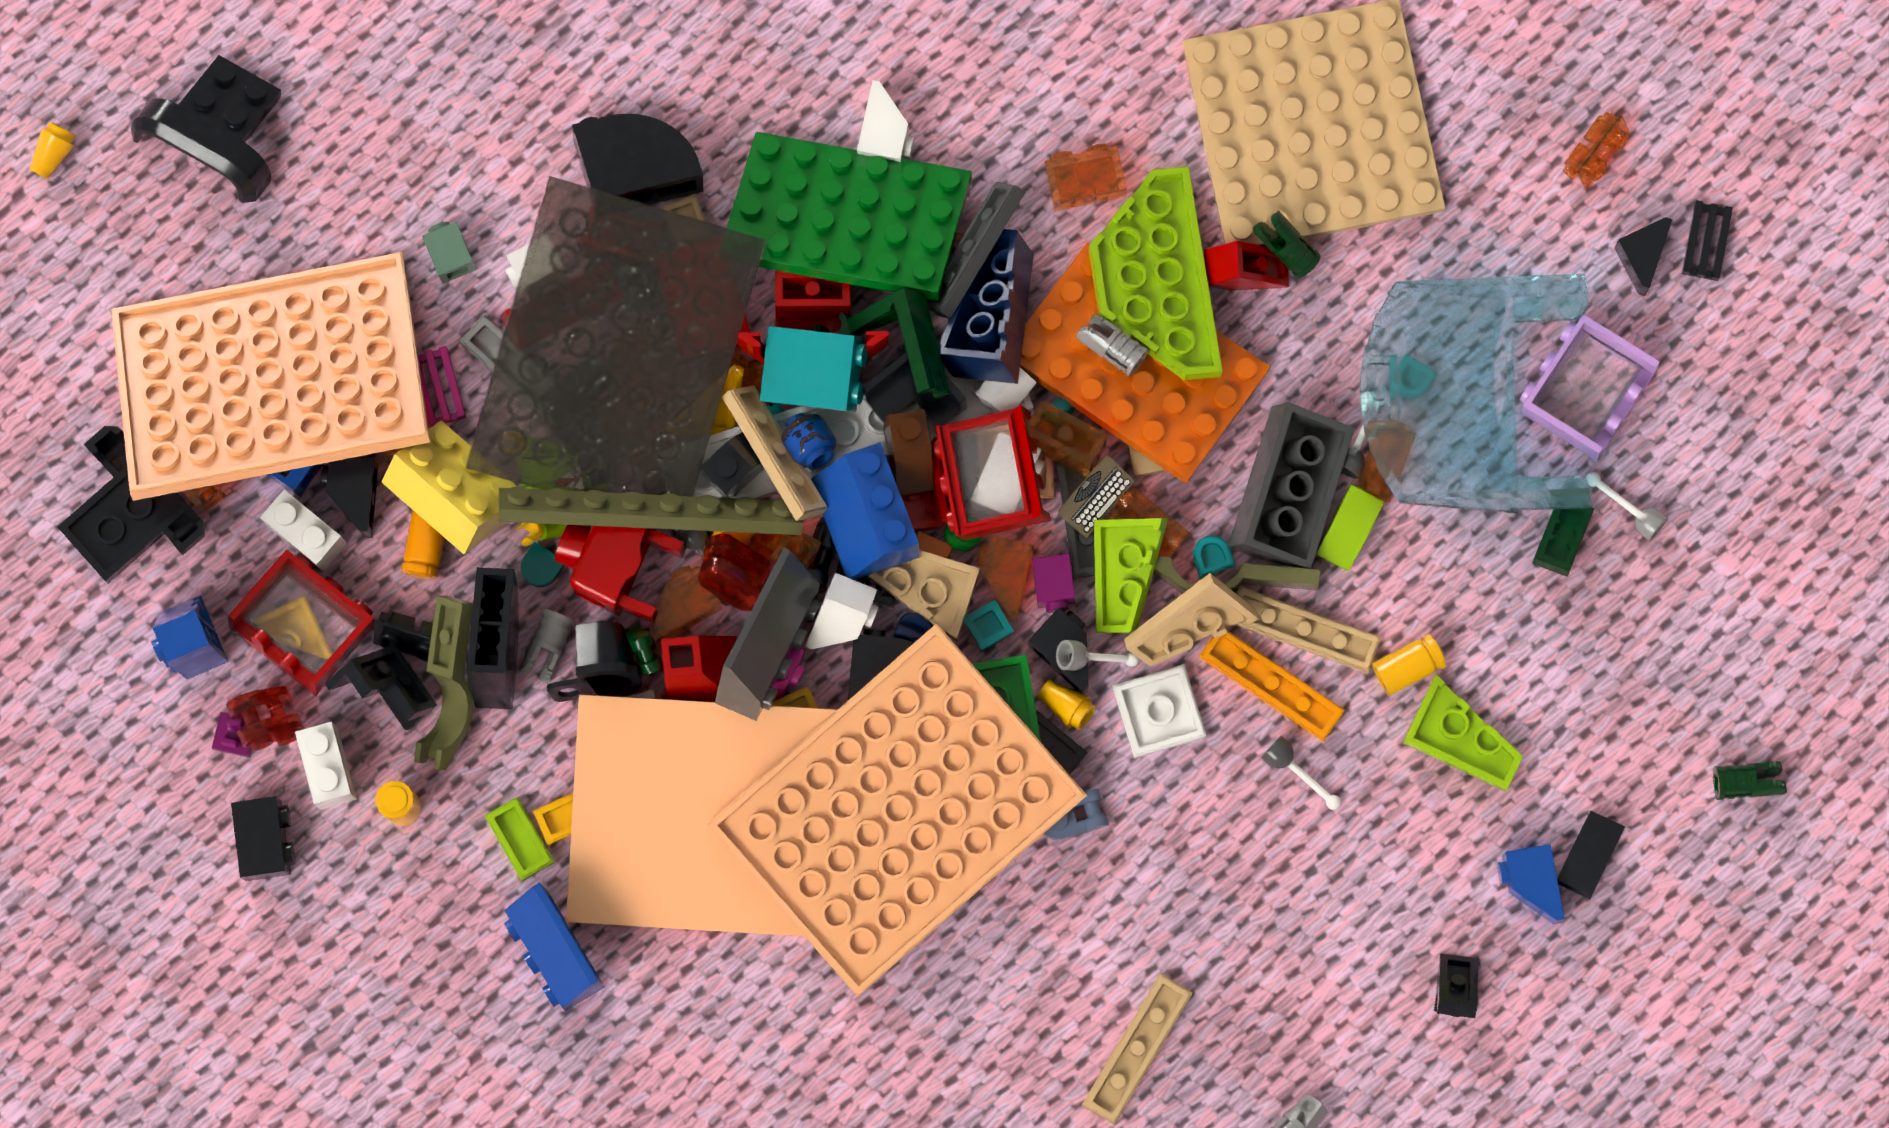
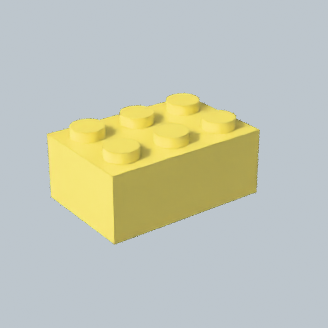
(444, 492)

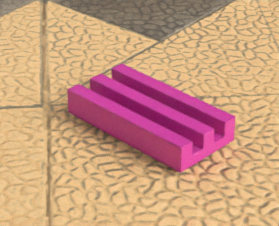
(429, 357)

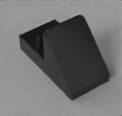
(1457, 986)

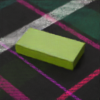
(519, 839)

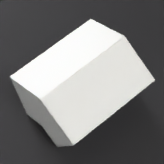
(1005, 396)

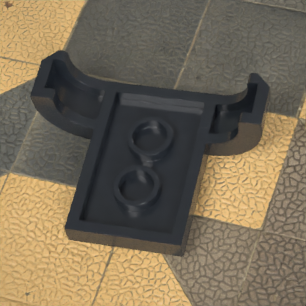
(216, 123)
(116, 530)

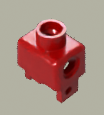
(608, 564)

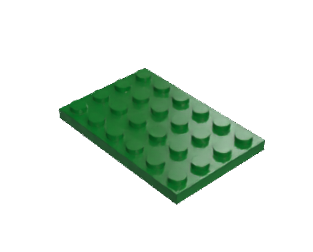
(850, 214)

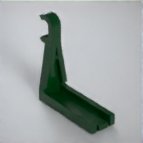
(917, 331)

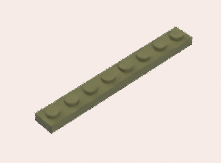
(646, 511)

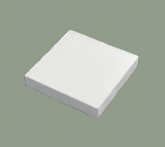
(1159, 711)

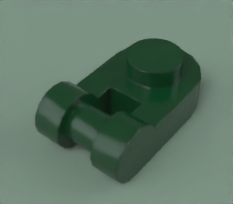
(642, 646)

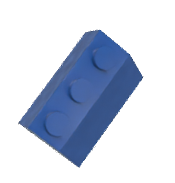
(866, 513)
(552, 948)

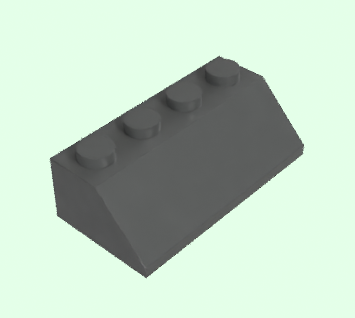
(1291, 486)
(768, 638)

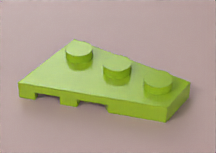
(1124, 569)
(1460, 738)

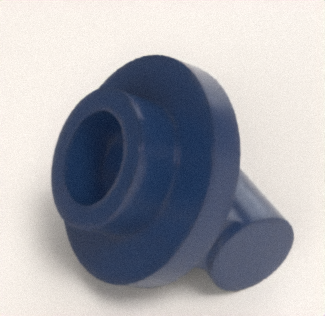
(911, 627)

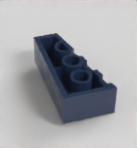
(989, 323)

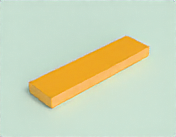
(1272, 684)

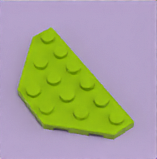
(1155, 276)

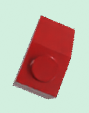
(1244, 267)

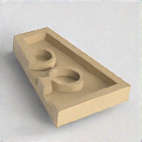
(933, 588)
(1195, 614)

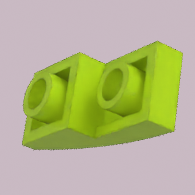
(1349, 527)

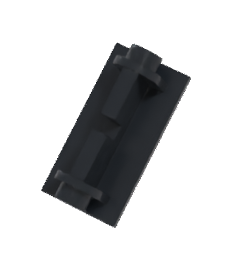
(398, 629)

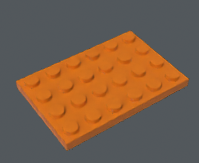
(1154, 408)

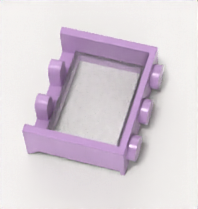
(1588, 386)

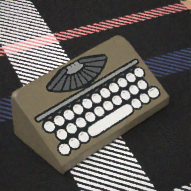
(1095, 496)

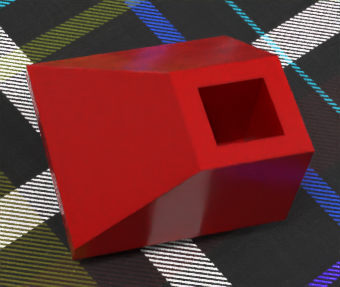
(694, 666)

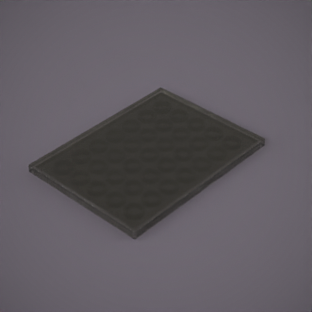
(614, 347)

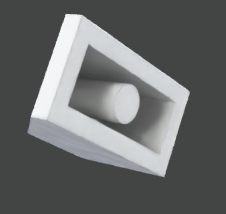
(884, 128)
(842, 613)

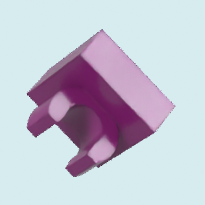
(226, 736)

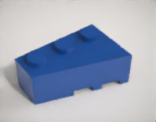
(188, 639)

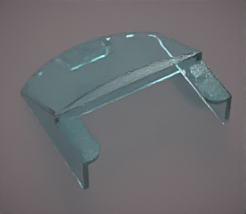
(1445, 391)

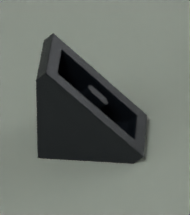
(1642, 252)

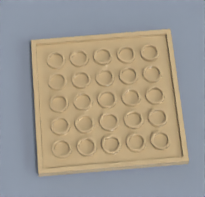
(1314, 123)

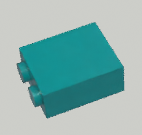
(813, 369)

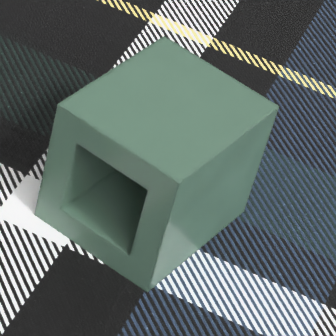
(448, 251)

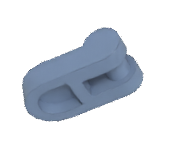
(1068, 825)

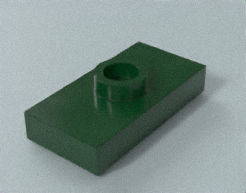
(1562, 539)

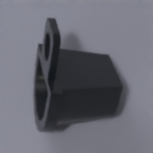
(602, 664)

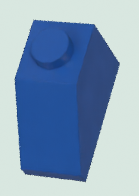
(1533, 880)

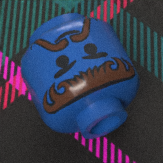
(809, 440)

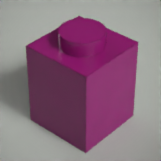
(1053, 582)

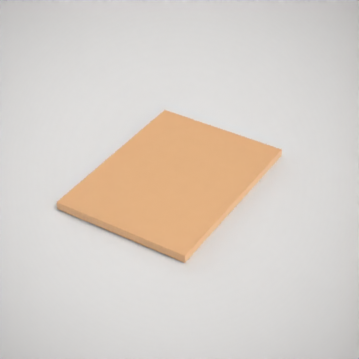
(268, 376)
(642, 808)
(896, 809)

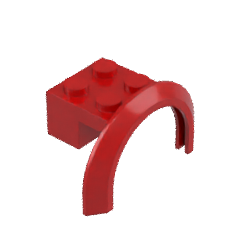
(806, 302)

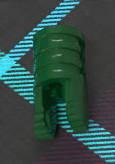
(1289, 246)
(1742, 782)

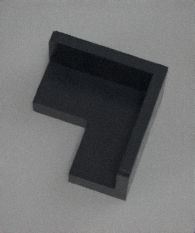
(895, 391)
(391, 676)

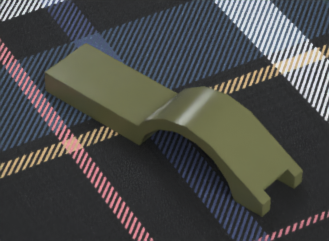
(1248, 574)
(447, 664)

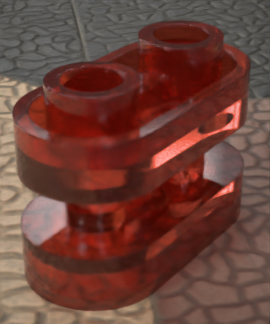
(733, 571)
(264, 732)

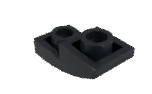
(1590, 854)

